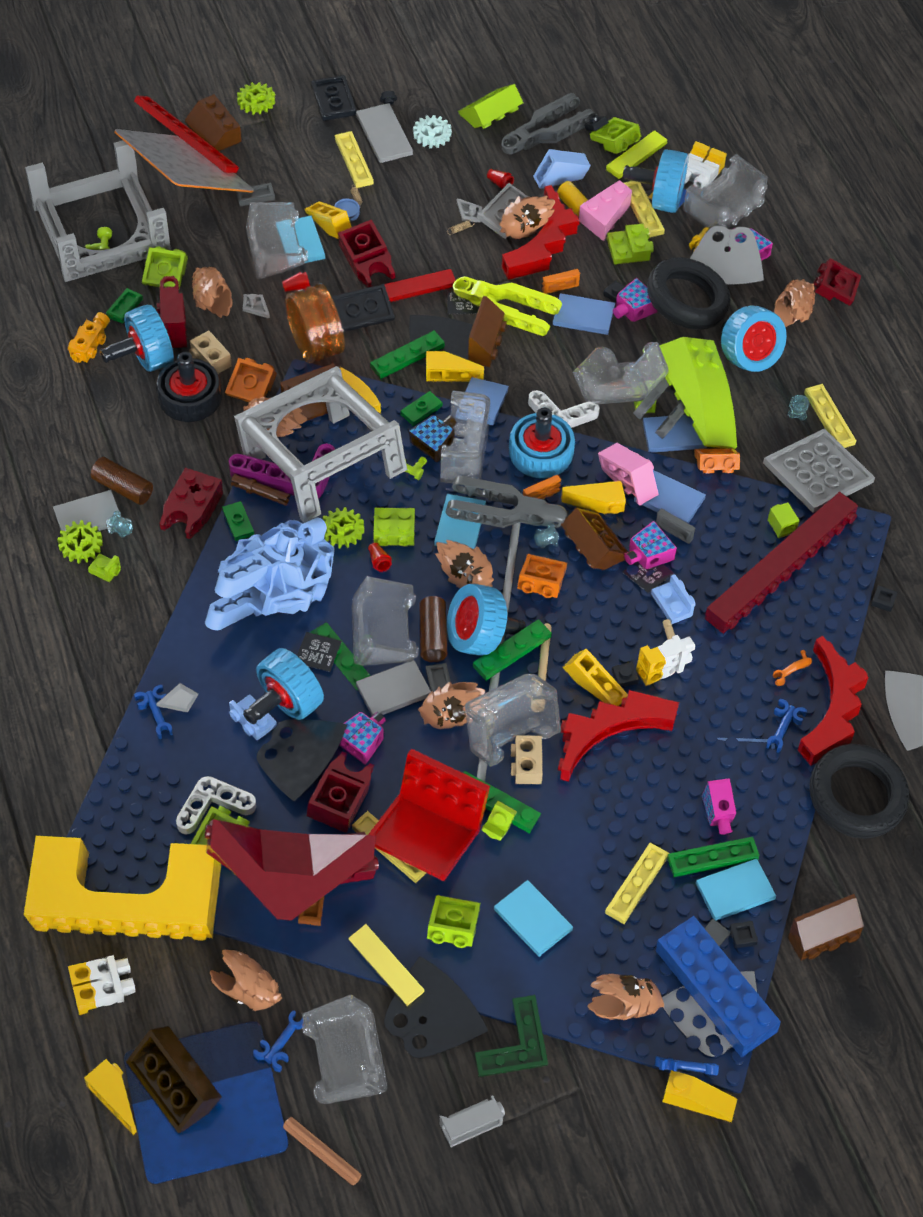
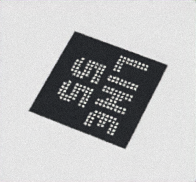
(459, 305)
(648, 583)
(318, 651)

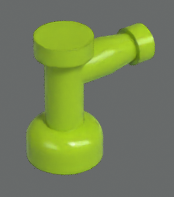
(104, 234)
(416, 470)

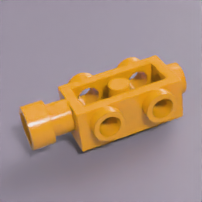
(88, 338)

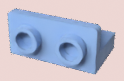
(674, 600)
(257, 730)

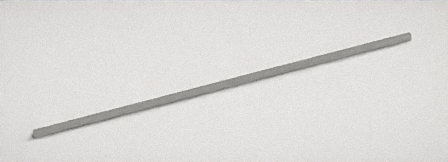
(482, 767)

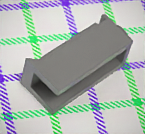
(472, 1121)

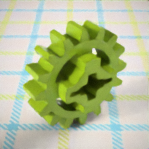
(256, 98)
(343, 527)
(71, 538)

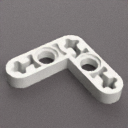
(585, 411)
(209, 796)

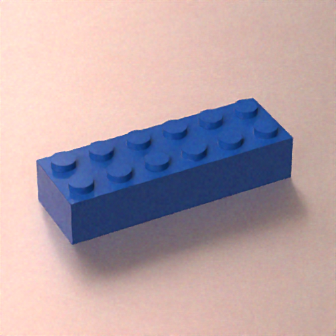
(717, 986)

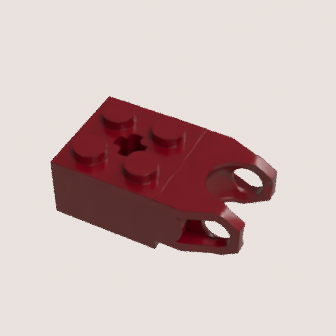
(366, 252)
(173, 312)
(192, 501)
(339, 794)

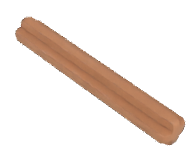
(322, 1151)

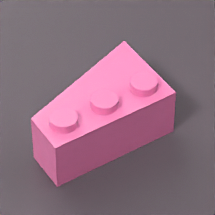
(605, 208)
(631, 469)

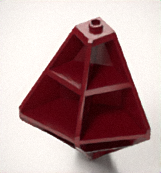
(287, 868)

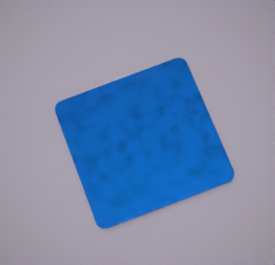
(238, 1128)

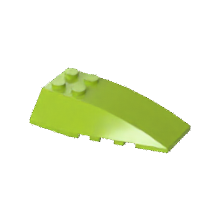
(702, 388)

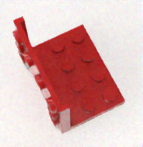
(432, 816)

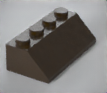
(173, 1078)

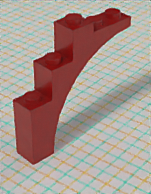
(536, 254)
(844, 704)
(607, 720)

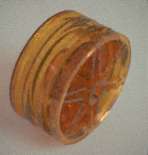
(315, 323)

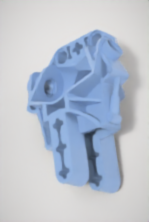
(273, 573)

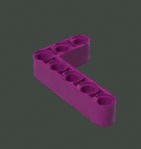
(270, 474)

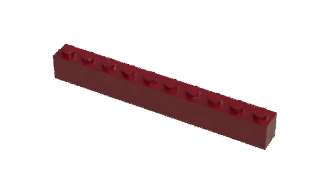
(781, 562)

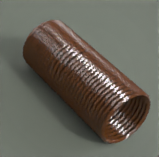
(121, 480)
(433, 629)

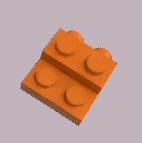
(250, 380)
(717, 459)
(542, 576)

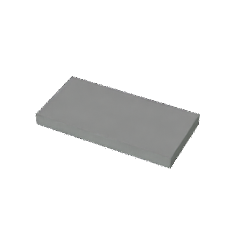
(384, 133)

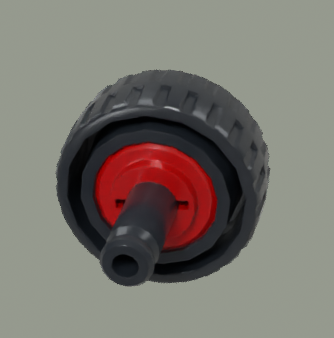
(189, 389)

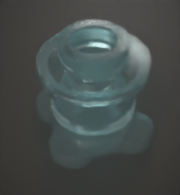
(798, 407)
(119, 524)
(546, 536)

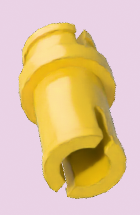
(697, 238)

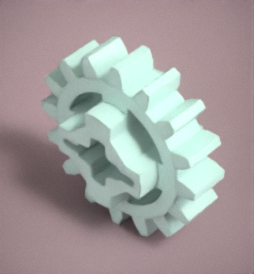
(432, 131)

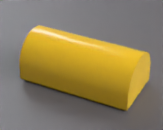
(571, 196)

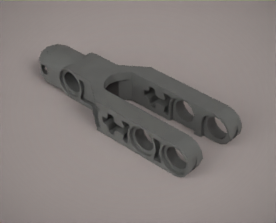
(527, 136)
(672, 418)
(526, 510)

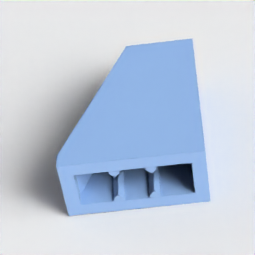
(561, 167)

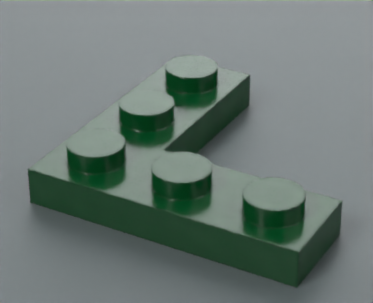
(527, 1055)

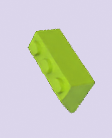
(492, 106)

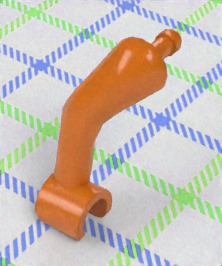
(803, 663)

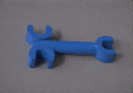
(151, 698)
(789, 713)
(273, 1055)
(674, 1065)

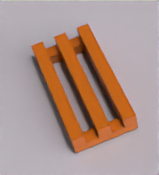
(561, 281)
(544, 488)

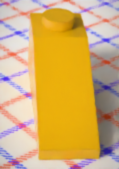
(329, 218)
(452, 368)
(598, 497)
(594, 678)
(109, 1088)
(698, 1096)

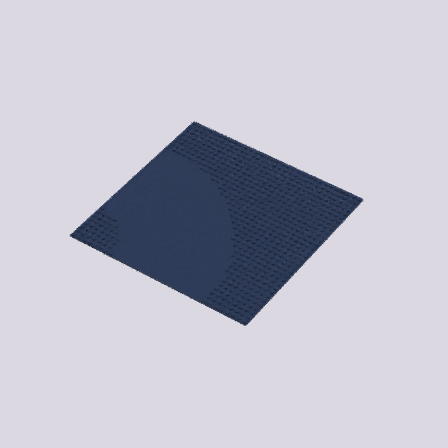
(591, 829)

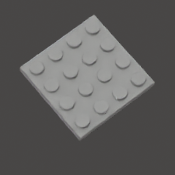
(818, 469)

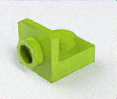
(105, 567)
(499, 821)

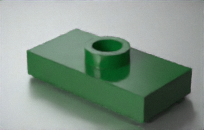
(126, 302)
(421, 408)
(238, 521)

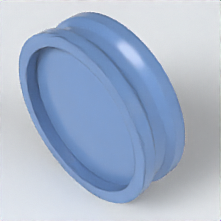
(350, 206)

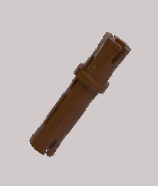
(257, 488)

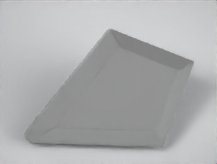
(468, 210)
(255, 305)
(179, 698)

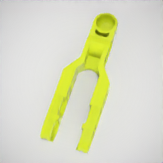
(475, 290)

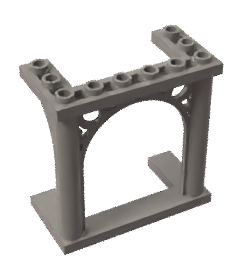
(68, 252)
(339, 399)

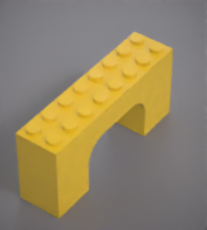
(177, 909)

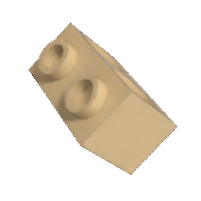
(210, 350)
(529, 760)

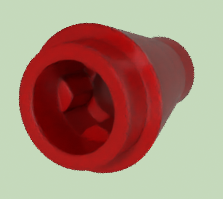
(500, 178)
(296, 282)
(380, 559)

